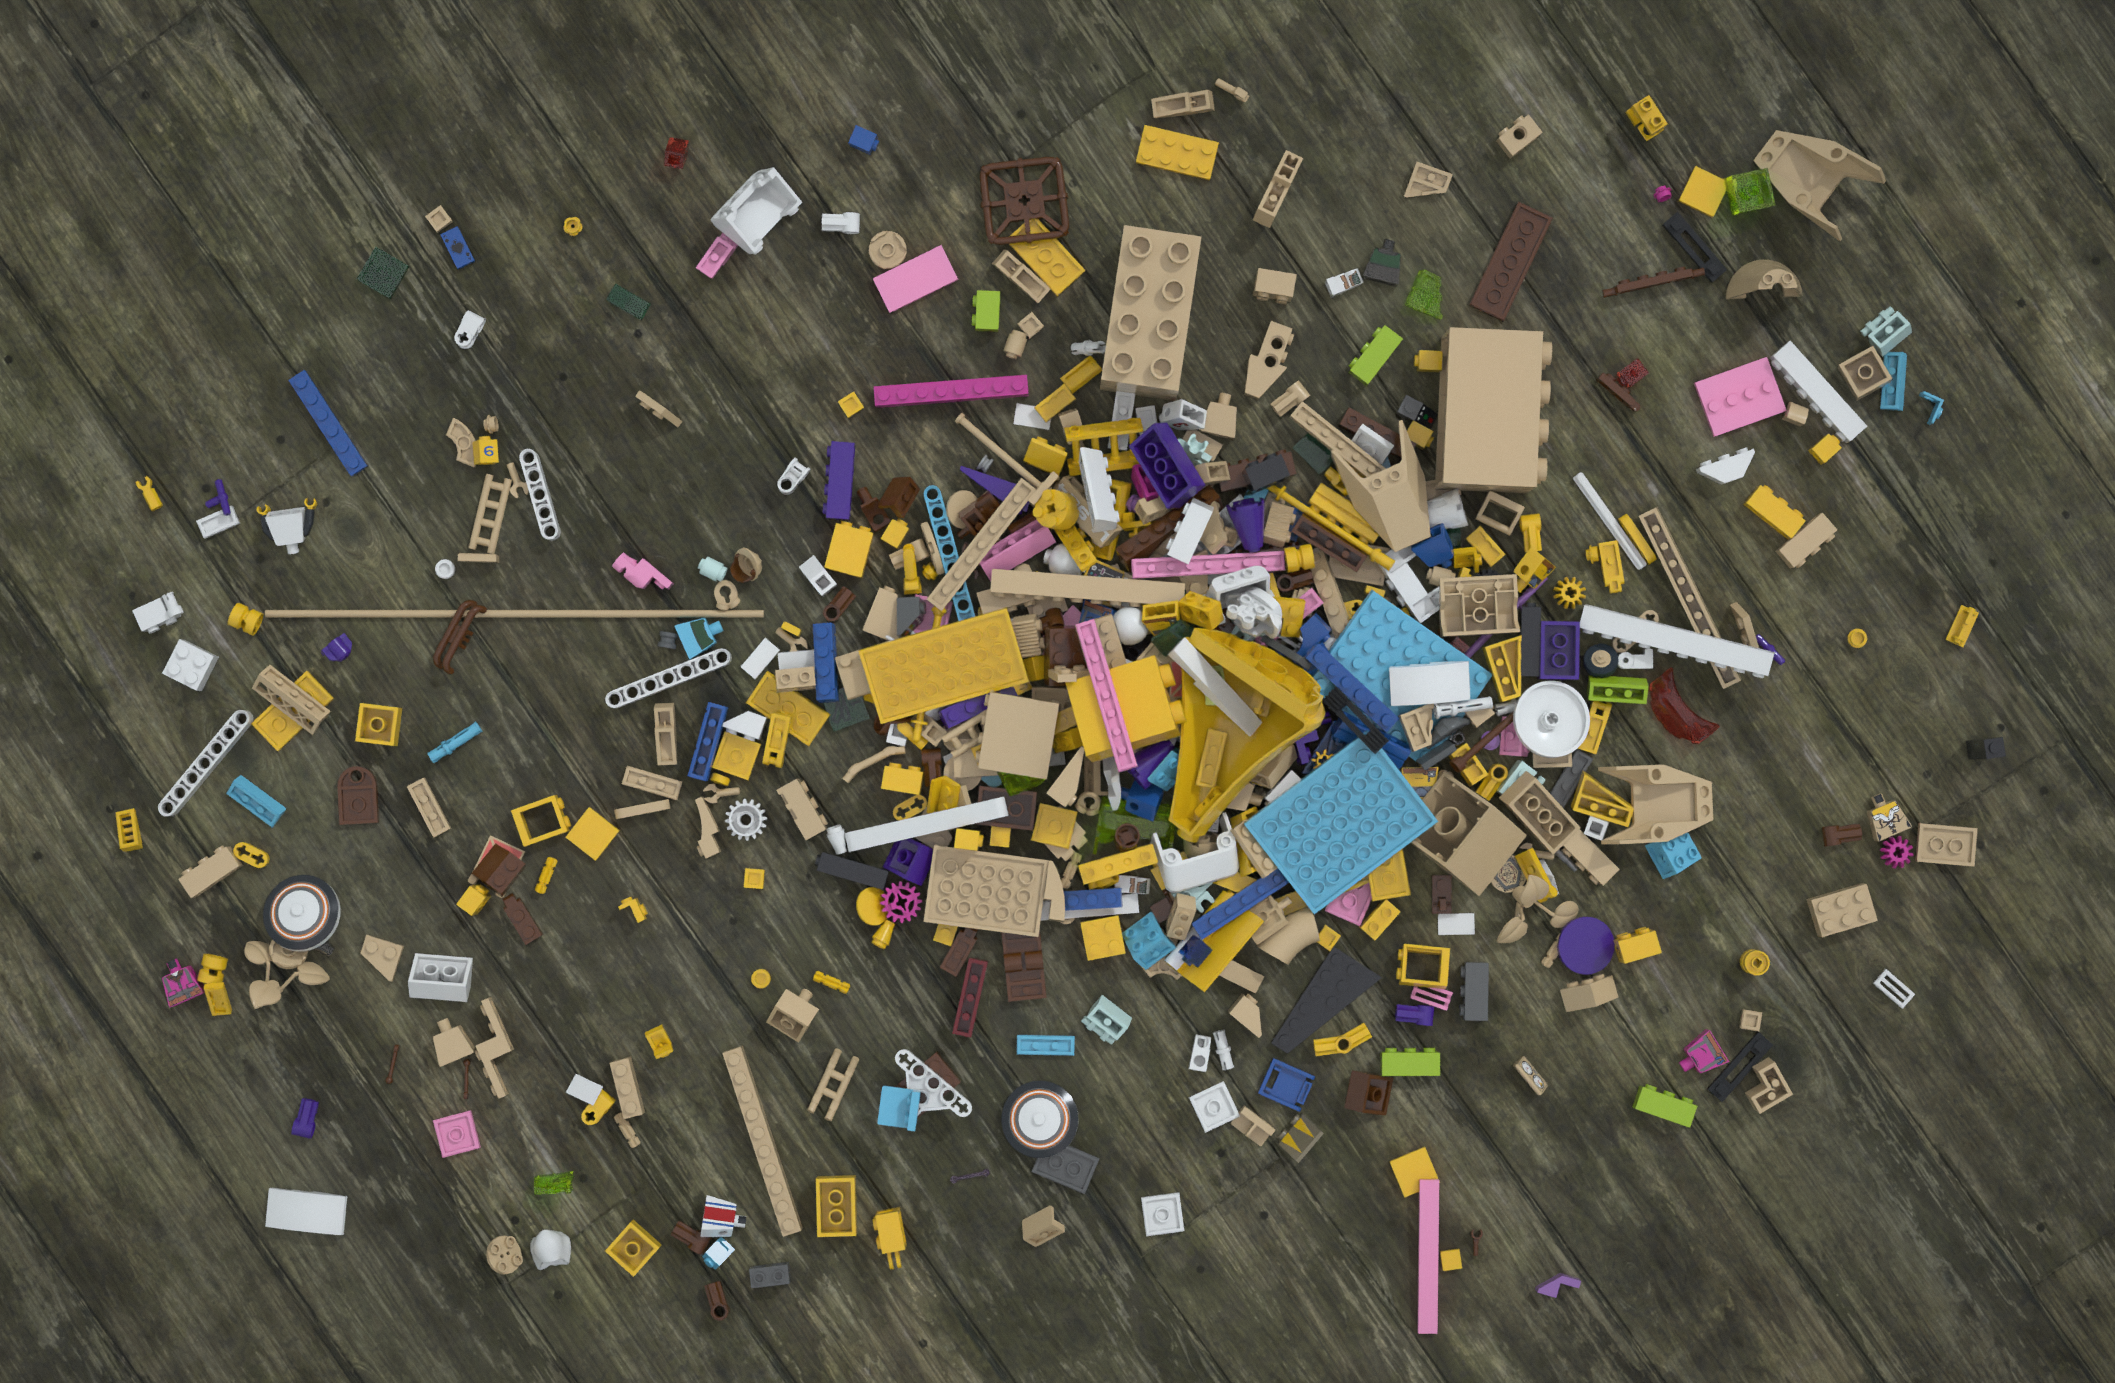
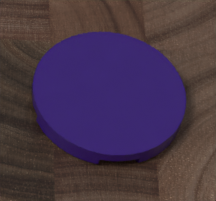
(1585, 945)

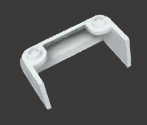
(1199, 870)

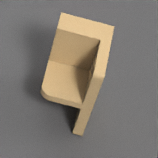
(1253, 1126)
(1041, 1227)

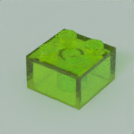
(1749, 191)

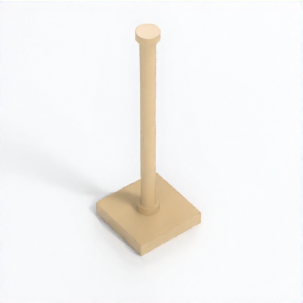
(1052, 480)

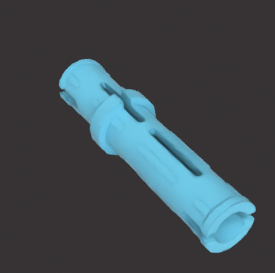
(451, 744)

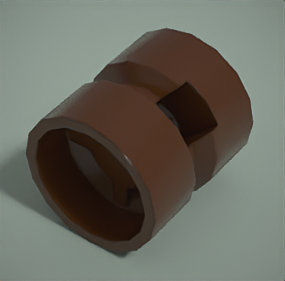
(1126, 837)

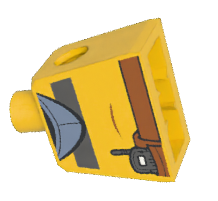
(1532, 569)
(1160, 615)
(1420, 779)

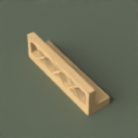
(292, 697)

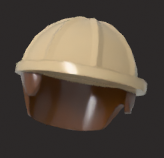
(746, 566)

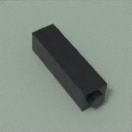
(1530, 644)
(1985, 748)
(852, 870)

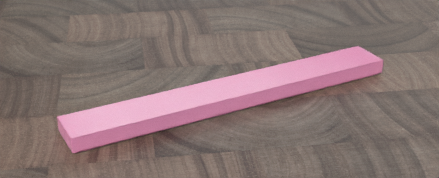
(1206, 564)
(1106, 695)
(1428, 1256)

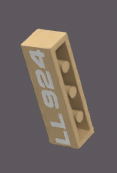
(1072, 486)

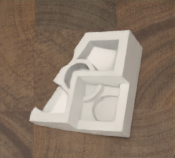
(1113, 780)

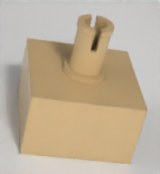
(793, 1014)

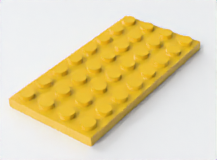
(943, 665)

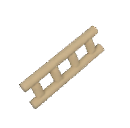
(499, 506)
(968, 725)

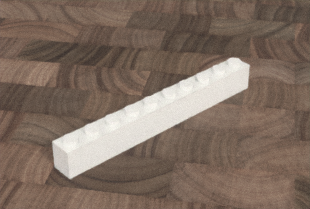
(1677, 640)

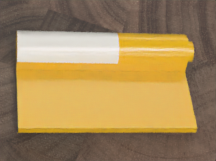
(1224, 942)

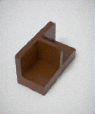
(899, 495)

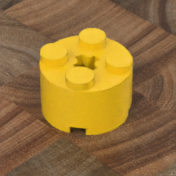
(1056, 510)

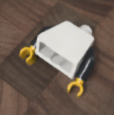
(288, 526)

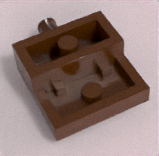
(977, 514)

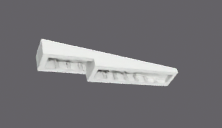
(1214, 686)

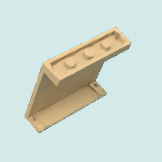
(1017, 735)

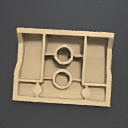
(1478, 605)

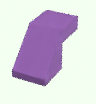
(1551, 1286)

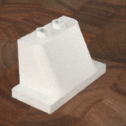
(1239, 582)

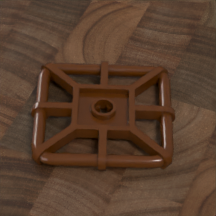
(1031, 190)

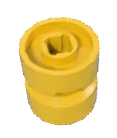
(1299, 558)
(246, 619)
(1754, 962)
(215, 963)

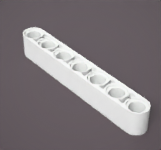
(658, 678)
(197, 768)

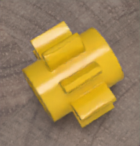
(1320, 757)

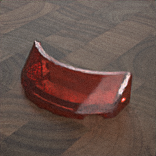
(1675, 714)

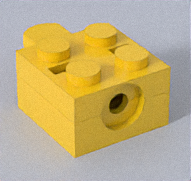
(891, 1234)

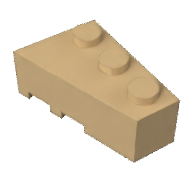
(803, 808)

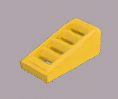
(124, 846)

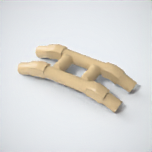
(857, 767)
(836, 1096)

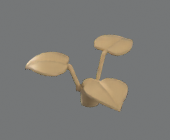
(1526, 895)
(270, 992)

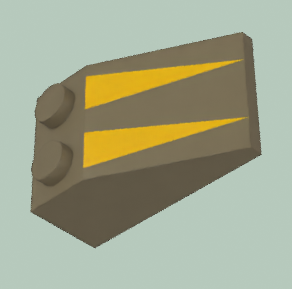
(1299, 1137)

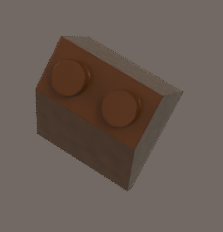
(499, 869)
(1368, 1093)

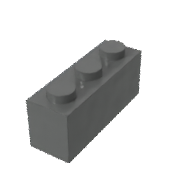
(1474, 991)

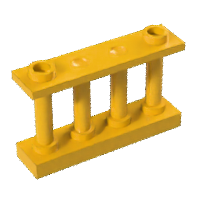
(1116, 459)
(1118, 863)

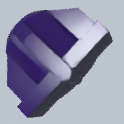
(338, 649)

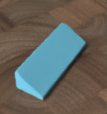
(1893, 393)
(256, 800)

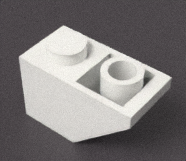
(818, 576)
(748, 724)

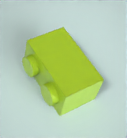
(987, 311)

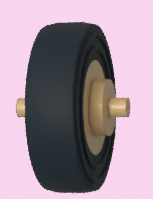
(1601, 660)

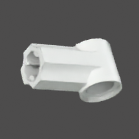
(845, 223)

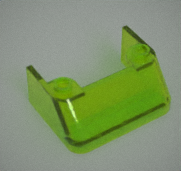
(1110, 820)

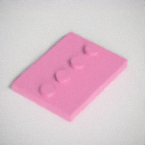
(1740, 396)

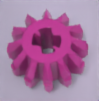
(1891, 847)

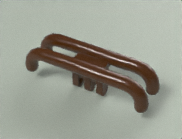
(456, 634)

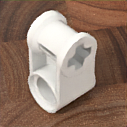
(470, 327)
(793, 475)

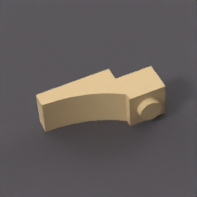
(707, 845)

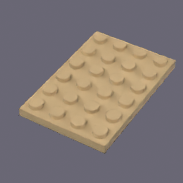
(986, 891)

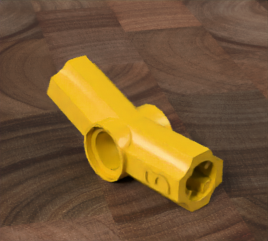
(1329, 1045)

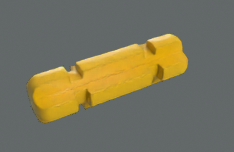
(546, 875)
(831, 982)

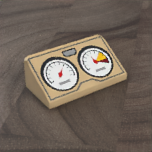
(1530, 1075)

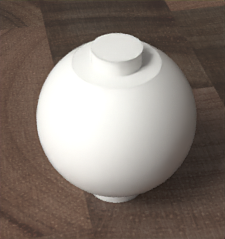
(1061, 561)
(1130, 625)

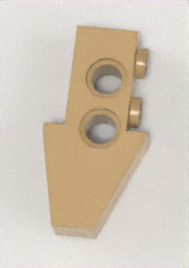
(1277, 189)
(1259, 376)

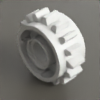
(756, 819)

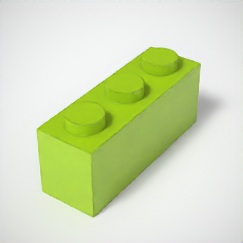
(1374, 354)
(1618, 689)
(1409, 1062)
(1665, 1105)

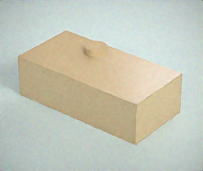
(1539, 812)

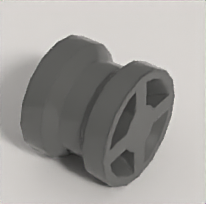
(667, 640)

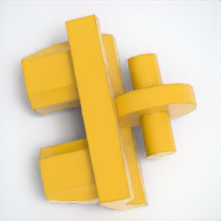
(1129, 524)

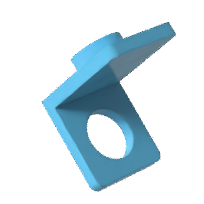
(1937, 410)

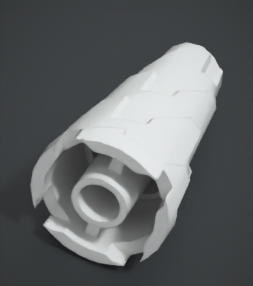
(1447, 510)

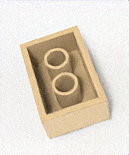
(1842, 910)

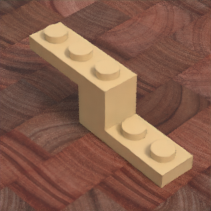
(493, 1048)

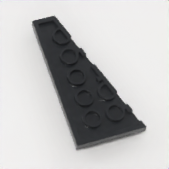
(1329, 991)

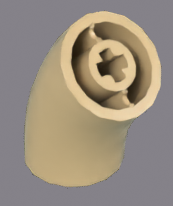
(1293, 937)

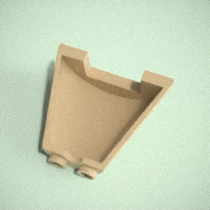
(1761, 276)

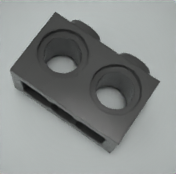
(770, 1274)

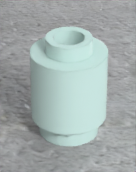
(712, 569)

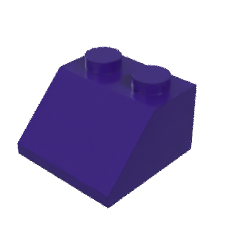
(910, 860)

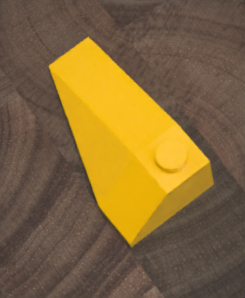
(1122, 494)

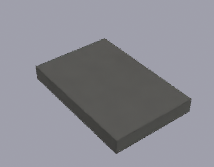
(1069, 1168)

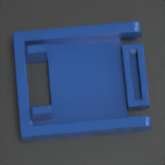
(1289, 1085)

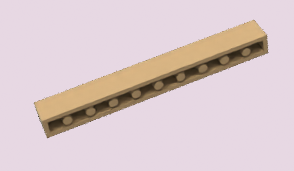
(1684, 586)
(1084, 587)
(762, 1141)

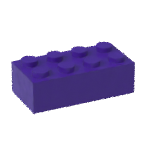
(1167, 465)

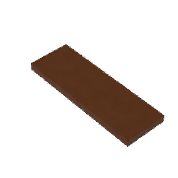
(1510, 261)

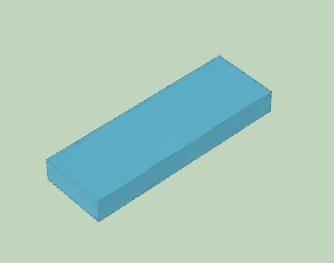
(1045, 1045)

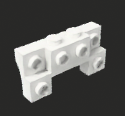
(1408, 587)

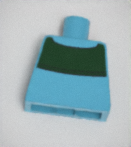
(698, 636)

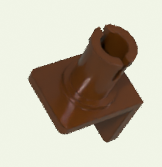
(871, 509)

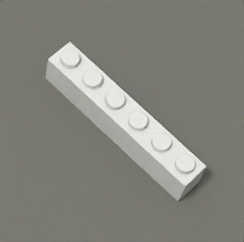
(1818, 392)

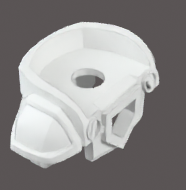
(1255, 608)

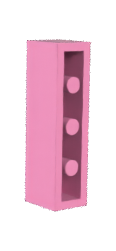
(1017, 548)

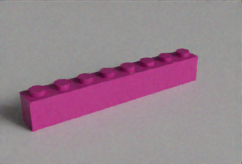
(951, 391)

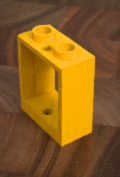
(522, 825)
(1443, 966)

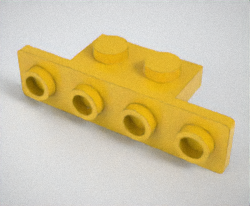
(1077, 547)

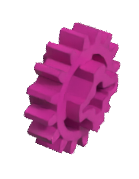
(908, 898)

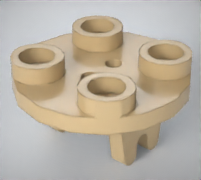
(501, 1246)

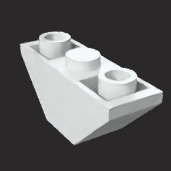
(1727, 467)

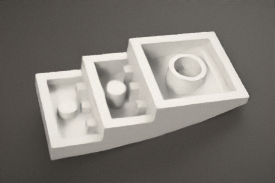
(1429, 683)
(306, 1211)

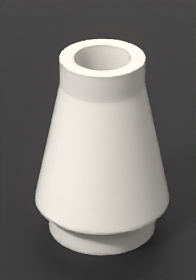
(837, 838)

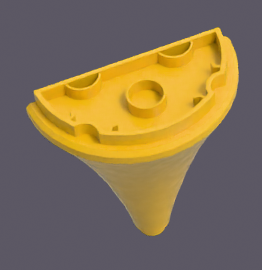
(1292, 715)

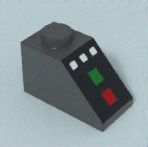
(1416, 411)
(909, 614)

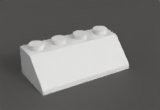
(1097, 490)

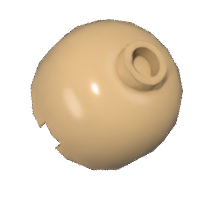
(1204, 845)

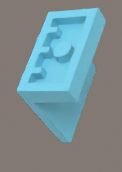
(1165, 774)
(1673, 855)
(1147, 941)
(899, 1107)

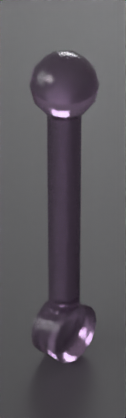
(954, 1179)

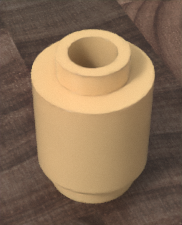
(1015, 344)
(1436, 573)

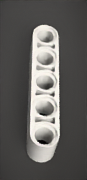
(533, 487)

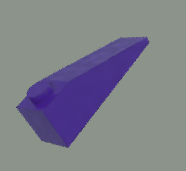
(998, 487)

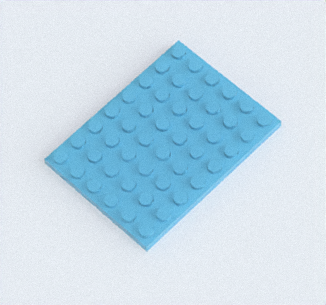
(1388, 637)
(1340, 823)

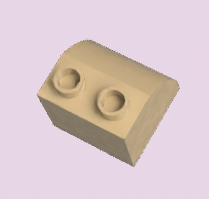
(1470, 834)

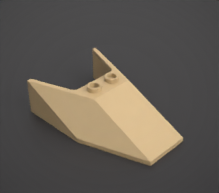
(1810, 170)
(1391, 499)
(1663, 803)

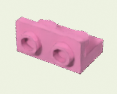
(1510, 743)

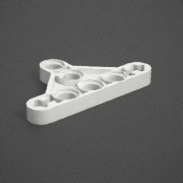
(934, 1095)

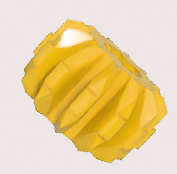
(1572, 586)

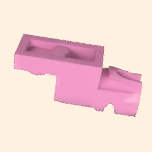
(716, 256)
(640, 573)

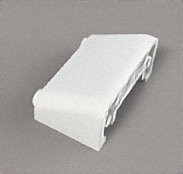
(756, 209)

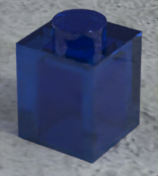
(1194, 951)

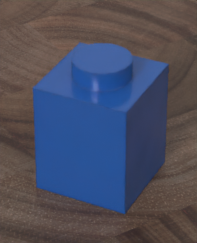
(863, 140)

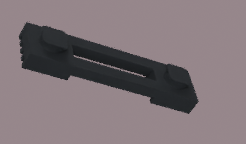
(1677, 225)
(1337, 701)
(1720, 1086)

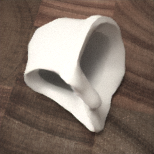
(550, 1248)

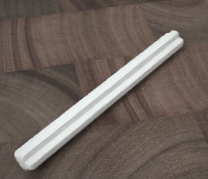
(1609, 521)

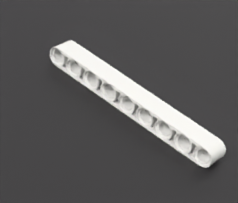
(926, 824)

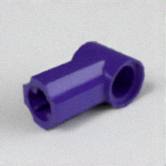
(1417, 1014)
(304, 1123)

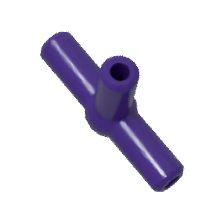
(222, 498)
(1766, 646)

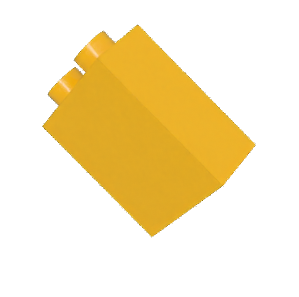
(1143, 702)

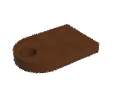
(357, 799)

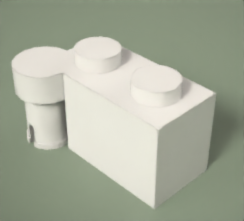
(158, 612)

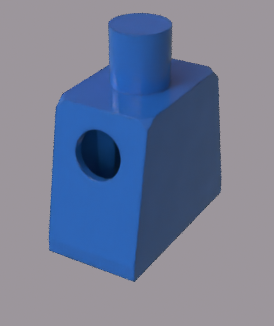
(1436, 549)
(1143, 802)

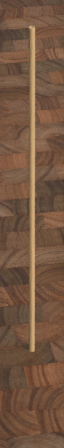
(516, 614)

